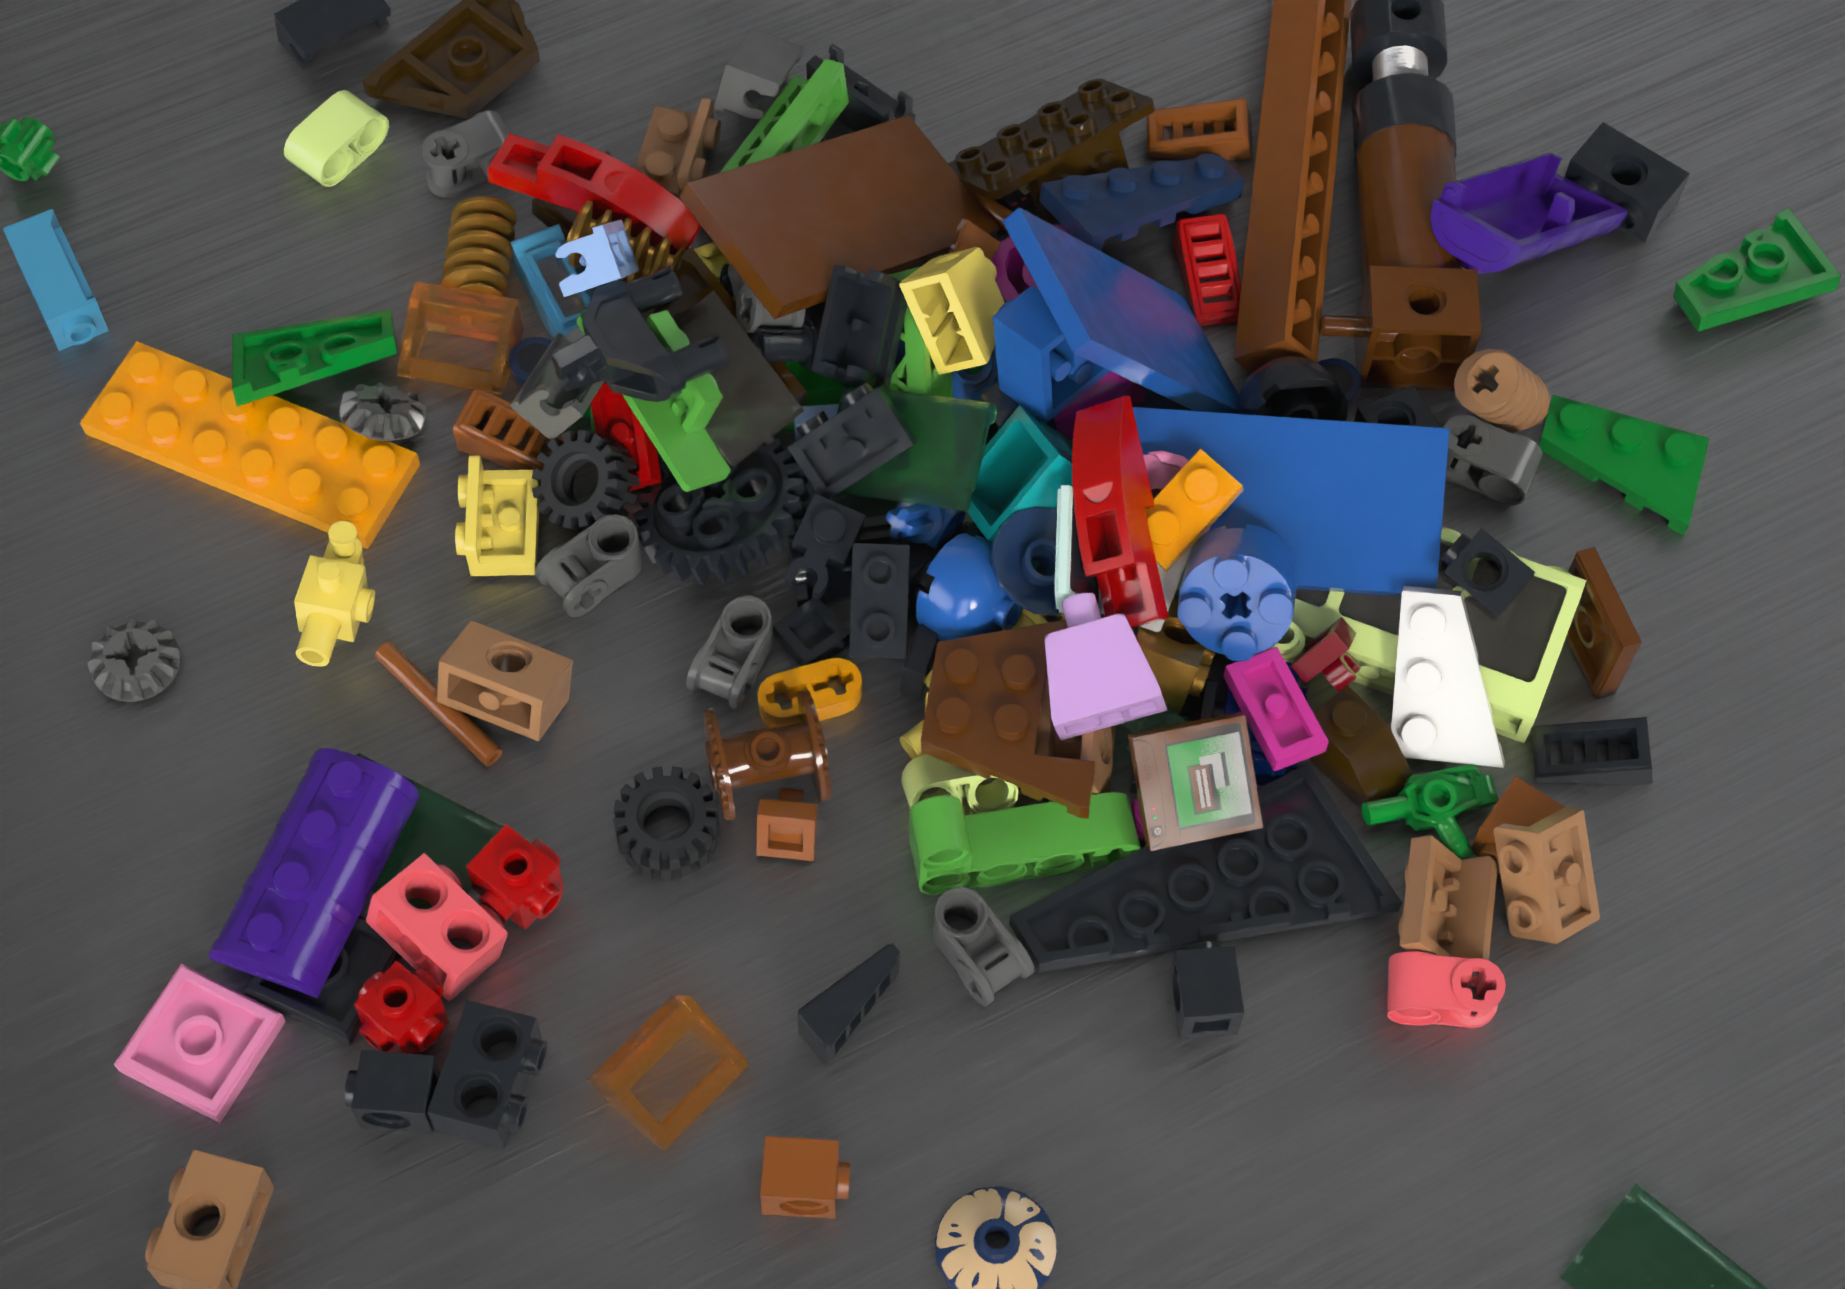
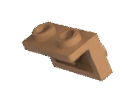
(1447, 902)

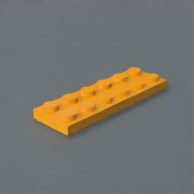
(255, 450)

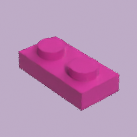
(1275, 709)

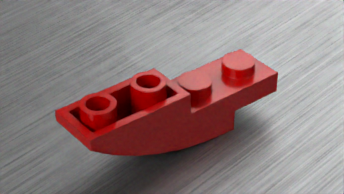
(574, 173)
(1110, 513)

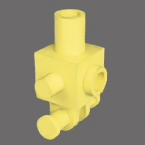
(332, 596)

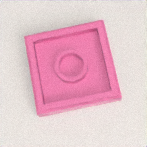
(200, 1043)

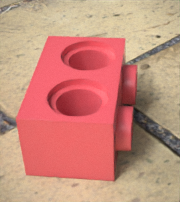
(424, 934)

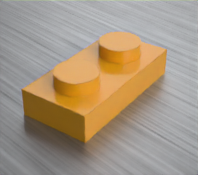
(1189, 507)

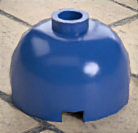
(965, 592)

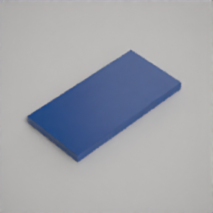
(1122, 317)
(1343, 495)

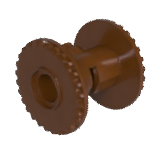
(767, 754)

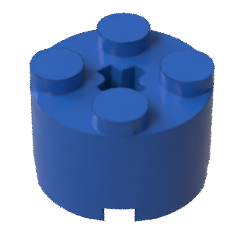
(1238, 591)

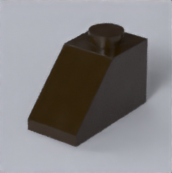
(1360, 751)

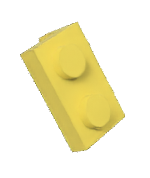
(499, 521)

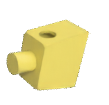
(955, 308)

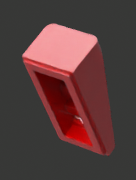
(1205, 239)

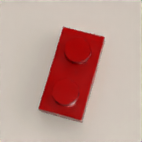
(617, 422)

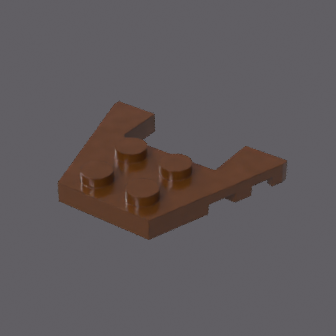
(989, 712)

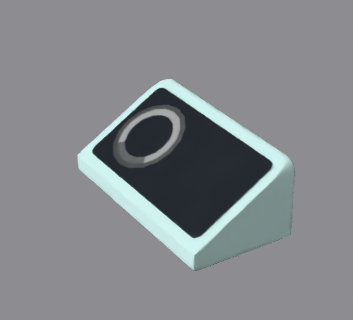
(1068, 565)

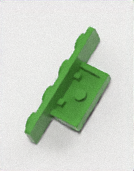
(680, 422)

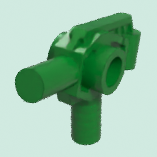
(1434, 801)

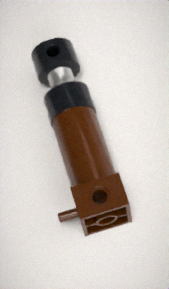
(1416, 299)

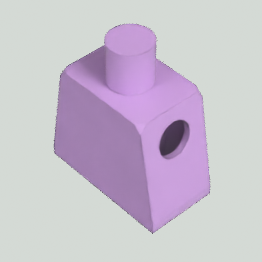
(1097, 671)

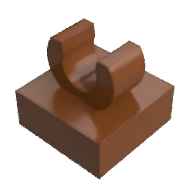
(787, 826)

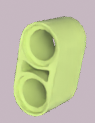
(336, 138)
(930, 772)

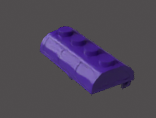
(1518, 214)
(316, 871)

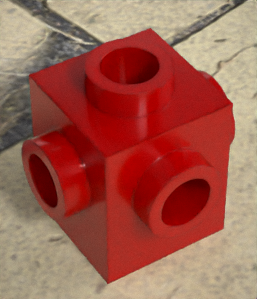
(517, 877)
(401, 1010)

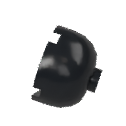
(1293, 390)

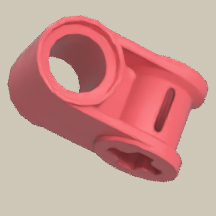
(1434, 990)

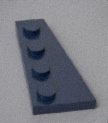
(1125, 198)

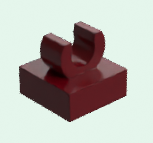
(1329, 655)

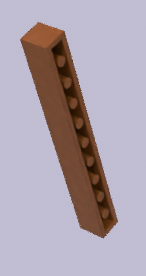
(1293, 183)

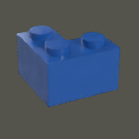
(1036, 359)

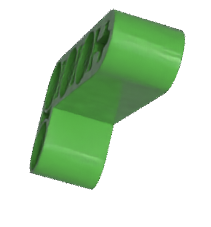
(1015, 841)

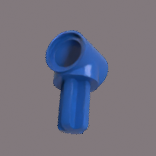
(923, 523)

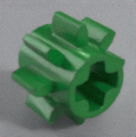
(26, 149)

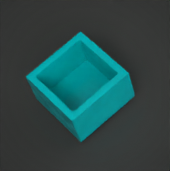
(1020, 471)

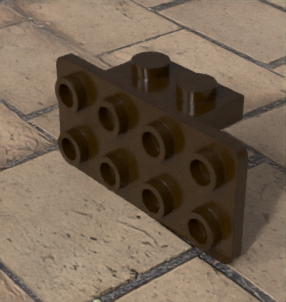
(1057, 142)

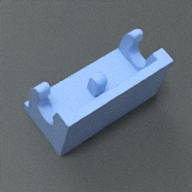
(604, 254)

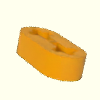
(815, 679)

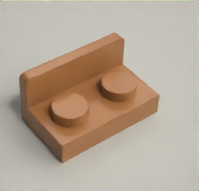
(678, 146)
(1547, 876)

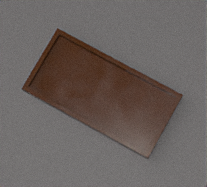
(849, 201)

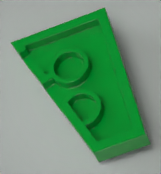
(1758, 276)
(305, 352)
(1638, 457)

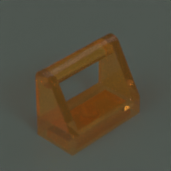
(464, 315)
(646, 1047)

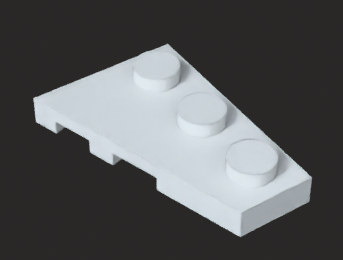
(1439, 686)

